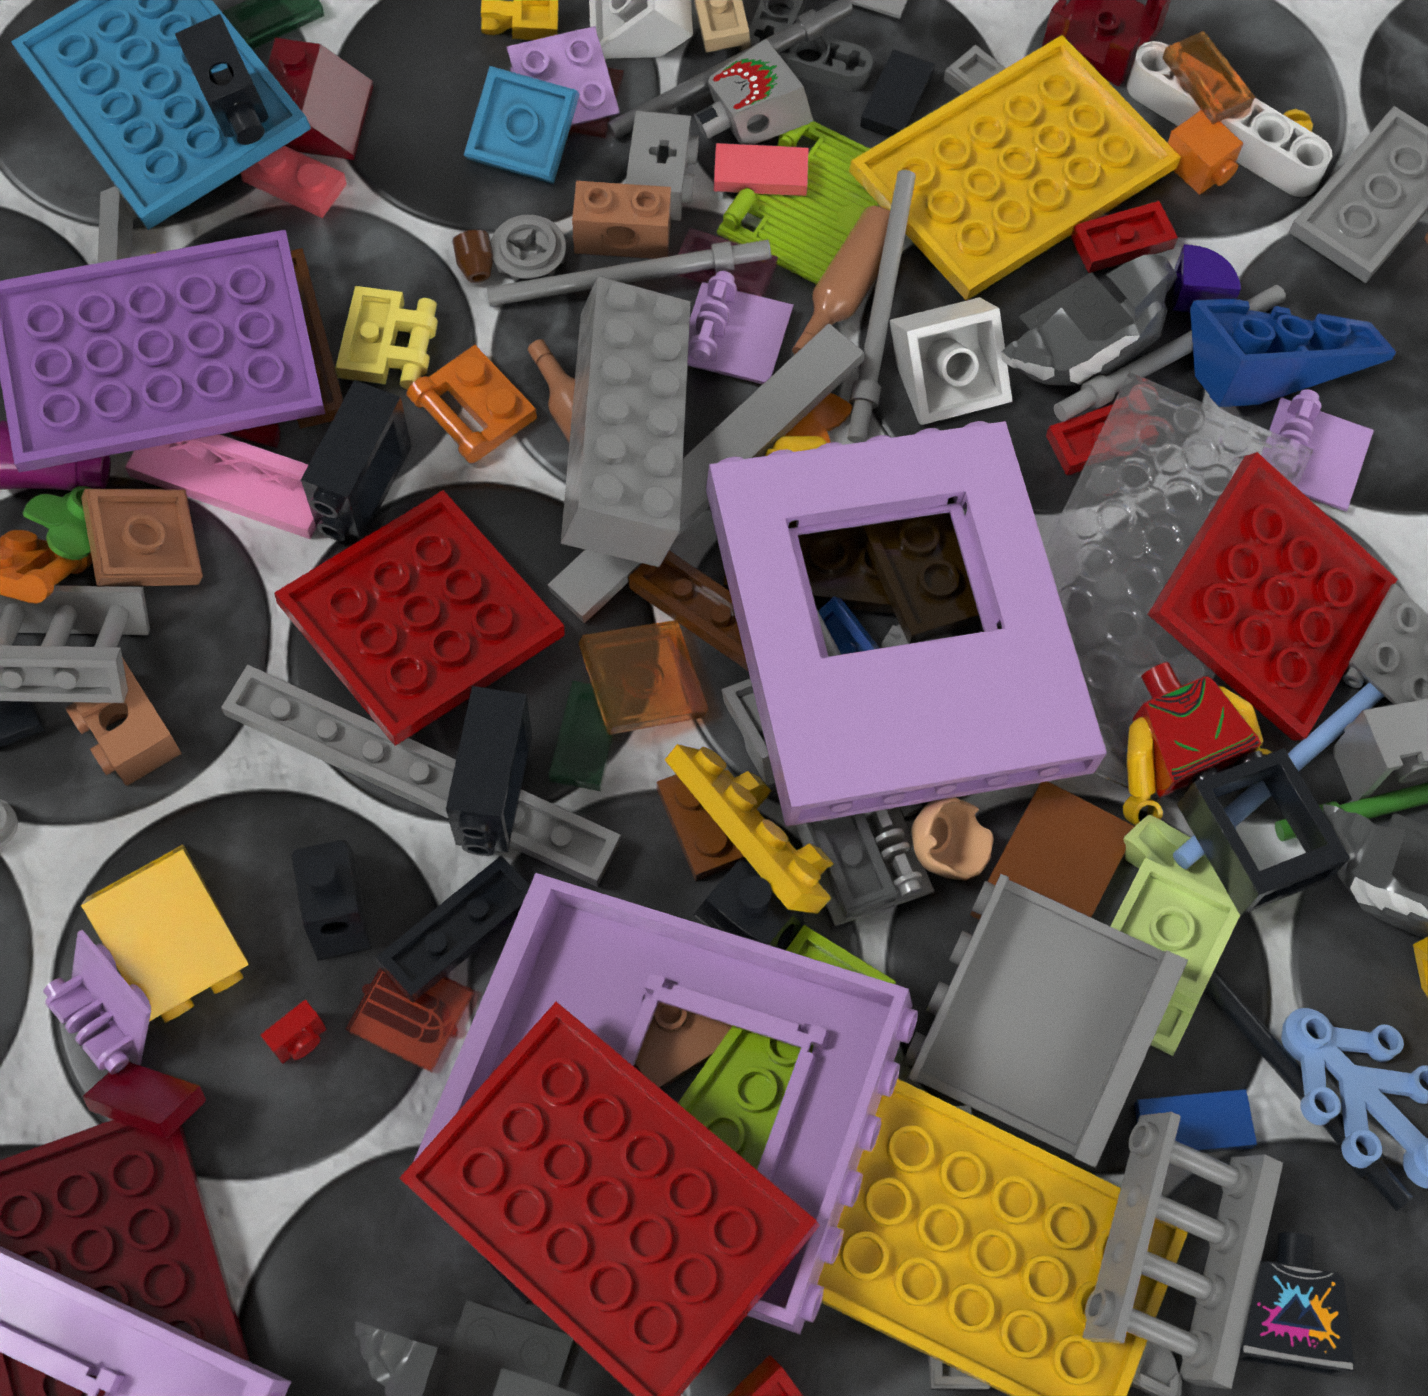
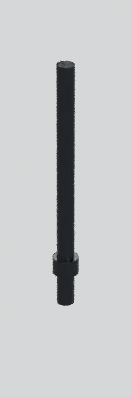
(1291, 1074)

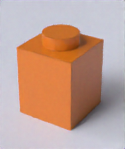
(1205, 151)

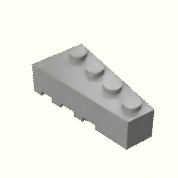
(1384, 749)

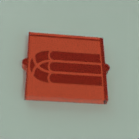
(409, 1029)

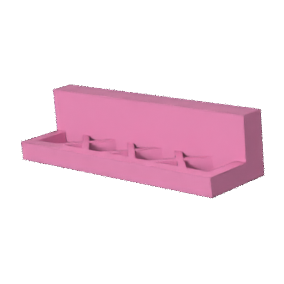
(231, 478)

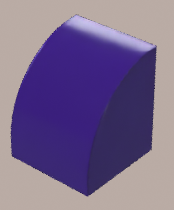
(1203, 276)

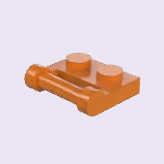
(483, 394)
(31, 568)

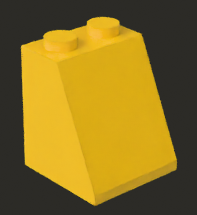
(167, 933)

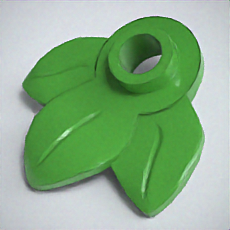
(65, 522)

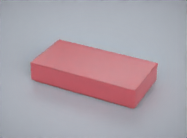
(761, 169)

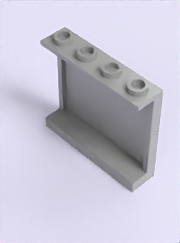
(1044, 1019)

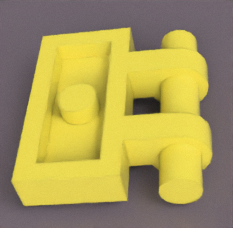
(371, 336)

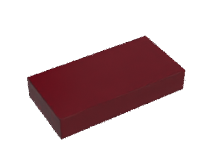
(145, 1099)

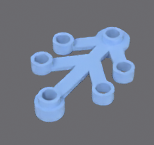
(1359, 1087)

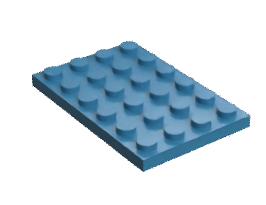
(139, 105)

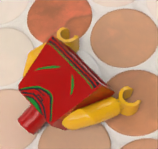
(1183, 735)

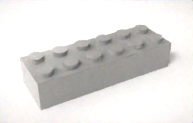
(627, 423)

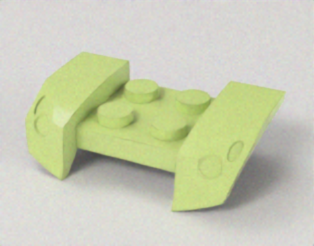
(1176, 913)

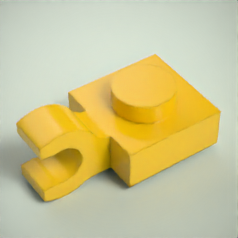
(526, 17)

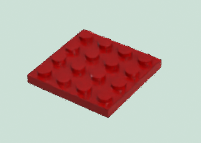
(1273, 597)
(419, 616)

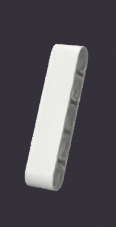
(1272, 142)

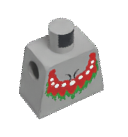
(755, 98)

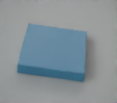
(521, 124)

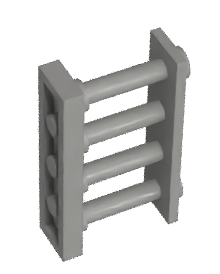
(66, 672)
(1232, 1263)

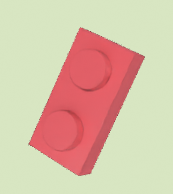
(297, 180)

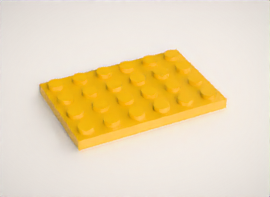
(1016, 165)
(984, 1253)

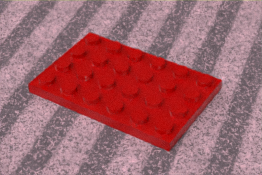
(610, 1206)

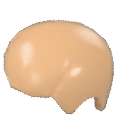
(951, 839)

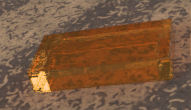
(1208, 77)

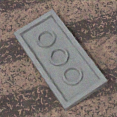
(1370, 198)

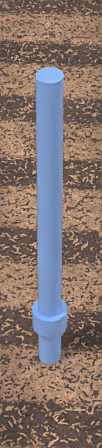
(1300, 755)

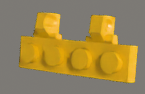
(765, 845)

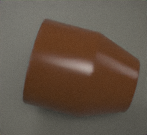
(473, 255)

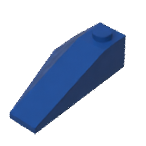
(1262, 356)

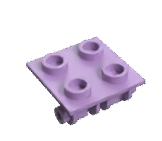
(571, 62)
(736, 330)
(1336, 444)
(101, 1007)

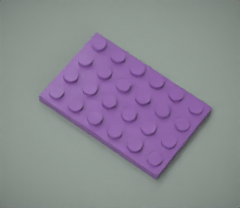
(154, 351)

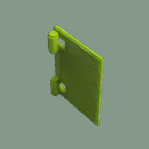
(812, 227)

